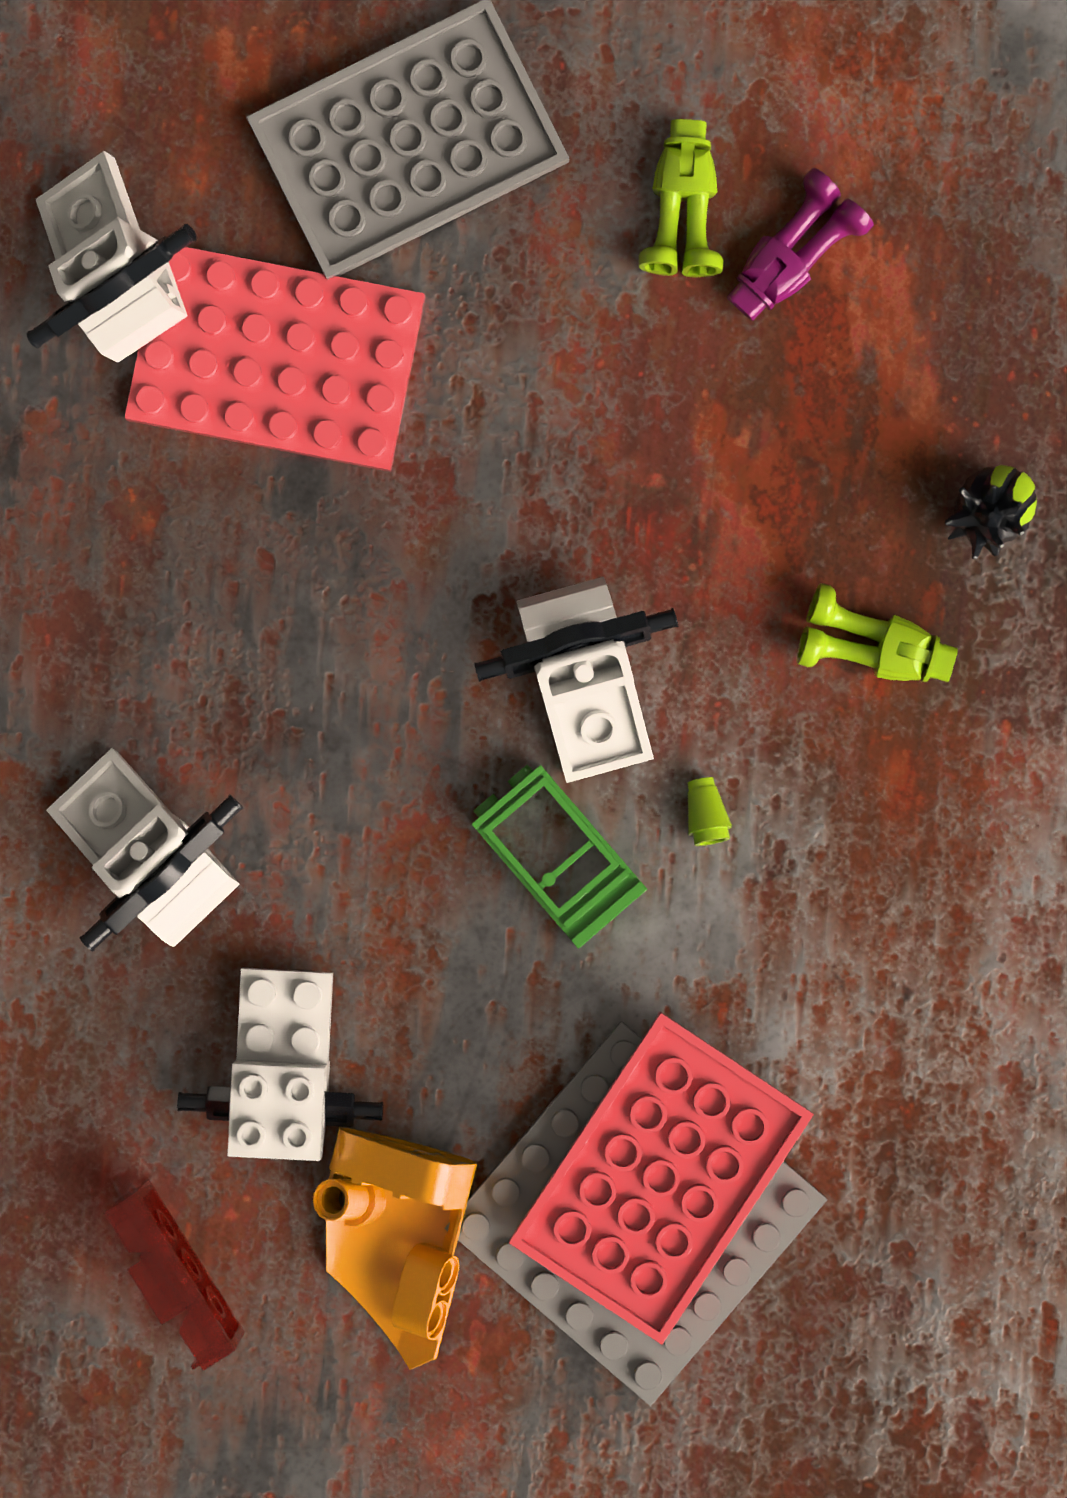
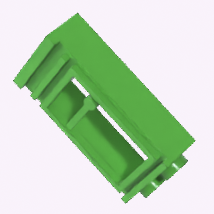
(600, 898)

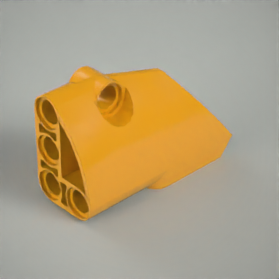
(391, 1233)

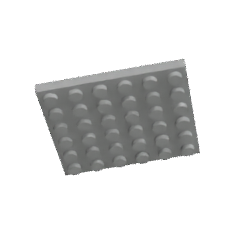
(624, 1350)

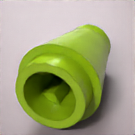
(706, 813)

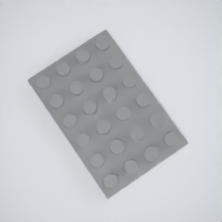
(408, 139)

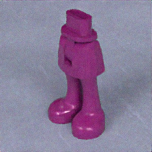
(775, 269)

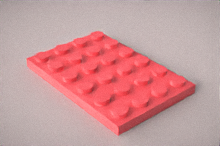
(281, 360)
(660, 1178)

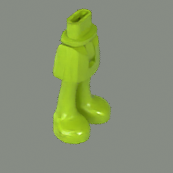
(687, 175)
(902, 647)

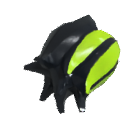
(993, 508)

